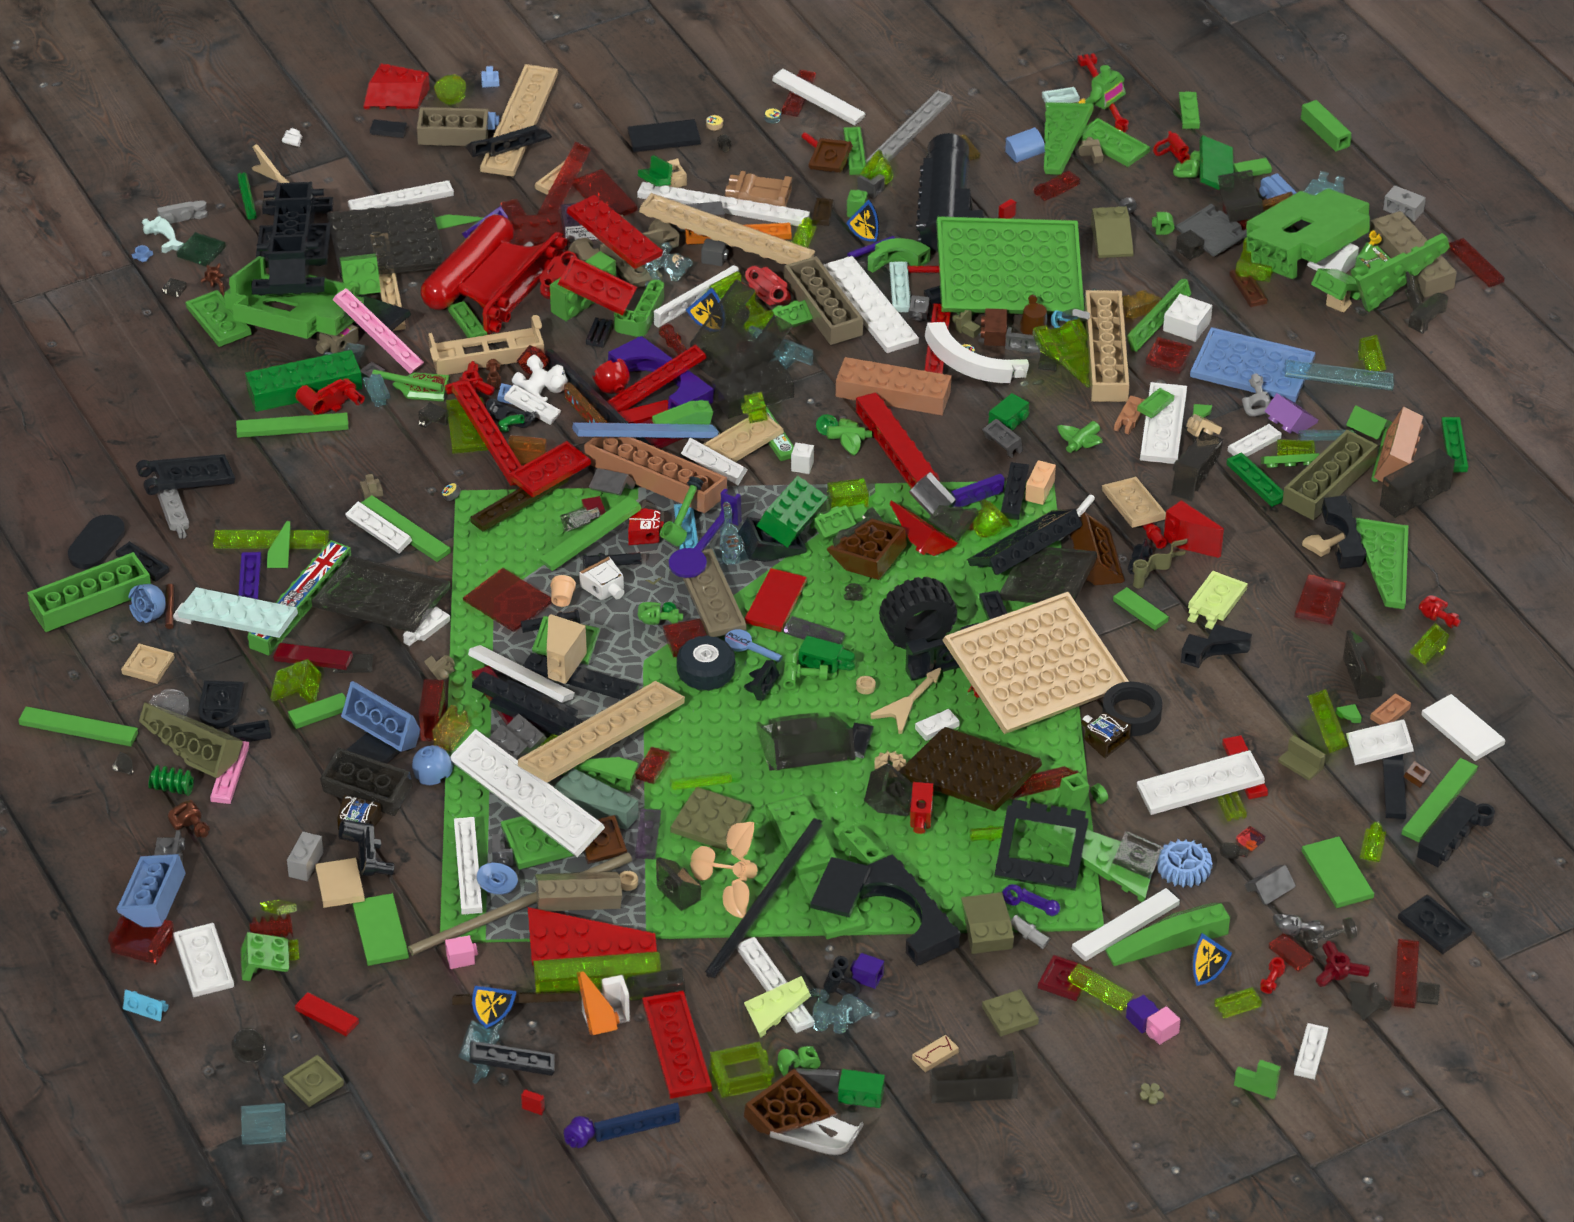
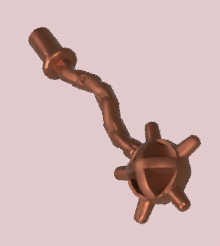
(213, 276)

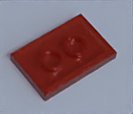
(1320, 600)

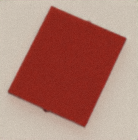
(507, 599)

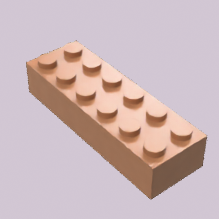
(895, 385)

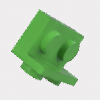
(794, 313)
(832, 522)

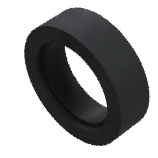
(1135, 691)

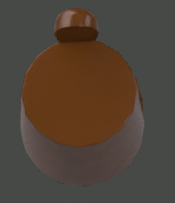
(1033, 316)

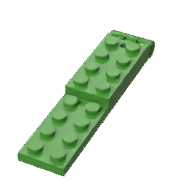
(790, 820)

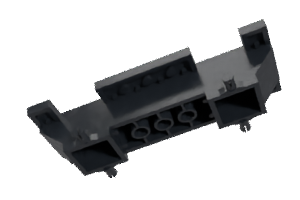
(293, 239)

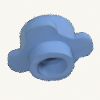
(142, 253)

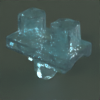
(376, 389)

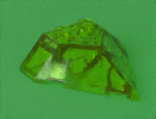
(1066, 347)

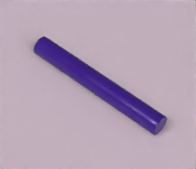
(866, 249)

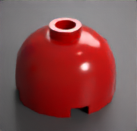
(612, 376)

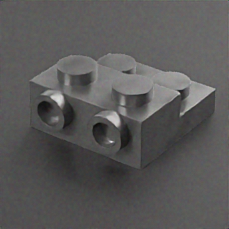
(518, 737)

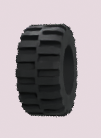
(910, 598)

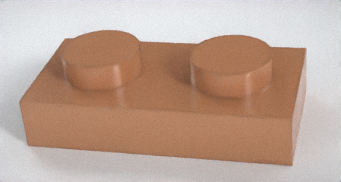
(1390, 710)

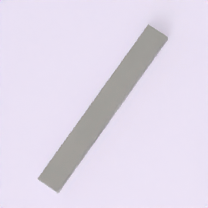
(914, 125)

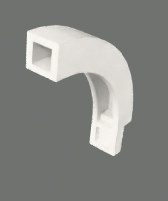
(970, 363)

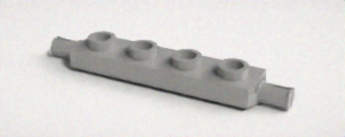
(173, 511)

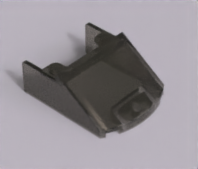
(728, 343)
(805, 740)

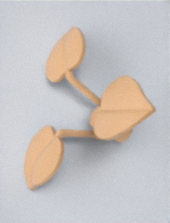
(739, 840)

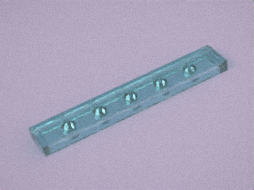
(1339, 375)

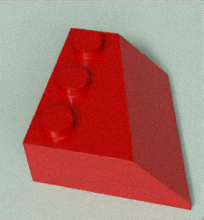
(397, 88)

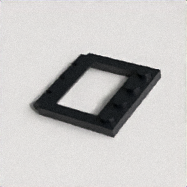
(1038, 872)

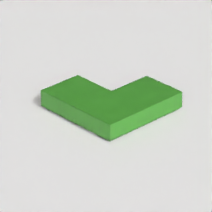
(1263, 1082)

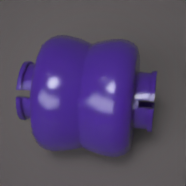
(579, 1132)

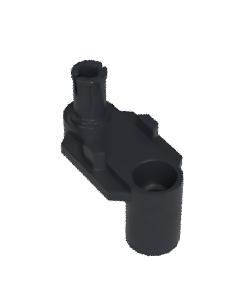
(364, 835)

